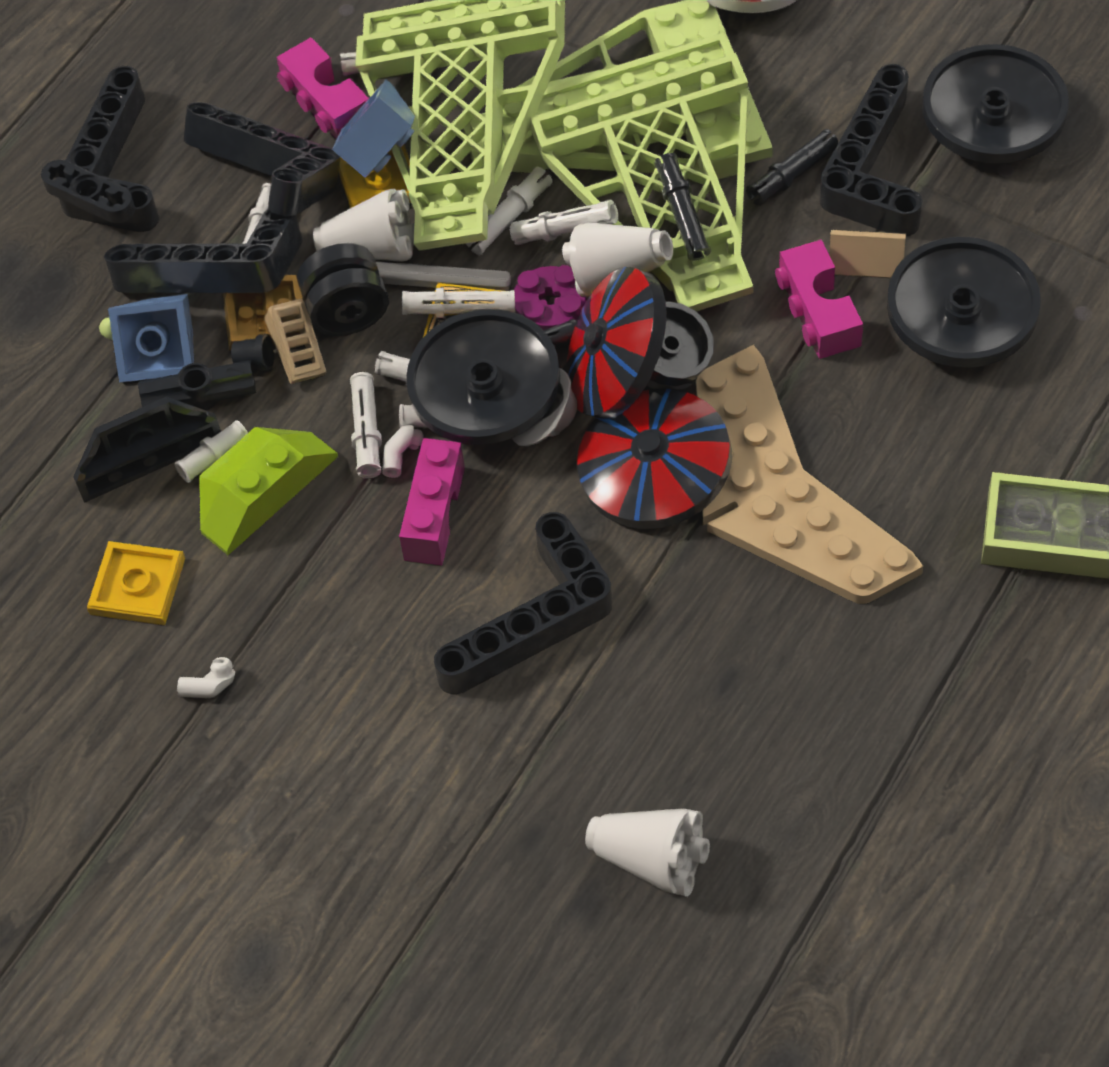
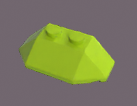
(257, 481)

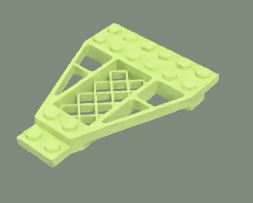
(665, 28)
(452, 34)
(639, 100)

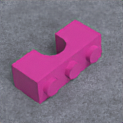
(307, 73)
(827, 323)
(426, 516)

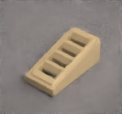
(289, 311)

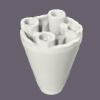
(377, 224)
(603, 248)
(652, 845)

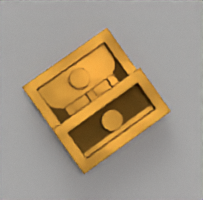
(247, 311)

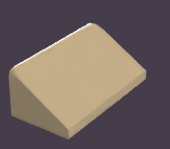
(866, 253)

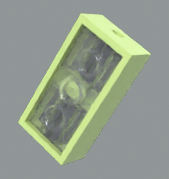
(1047, 525)

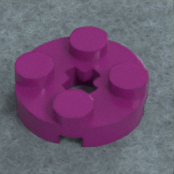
(545, 282)

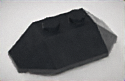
(141, 444)

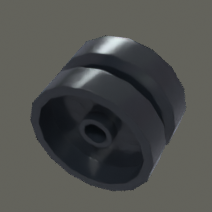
(342, 289)
(684, 350)

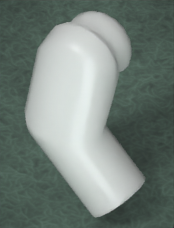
(396, 445)
(211, 684)

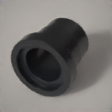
(257, 350)

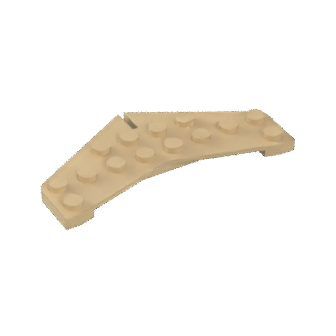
(781, 508)

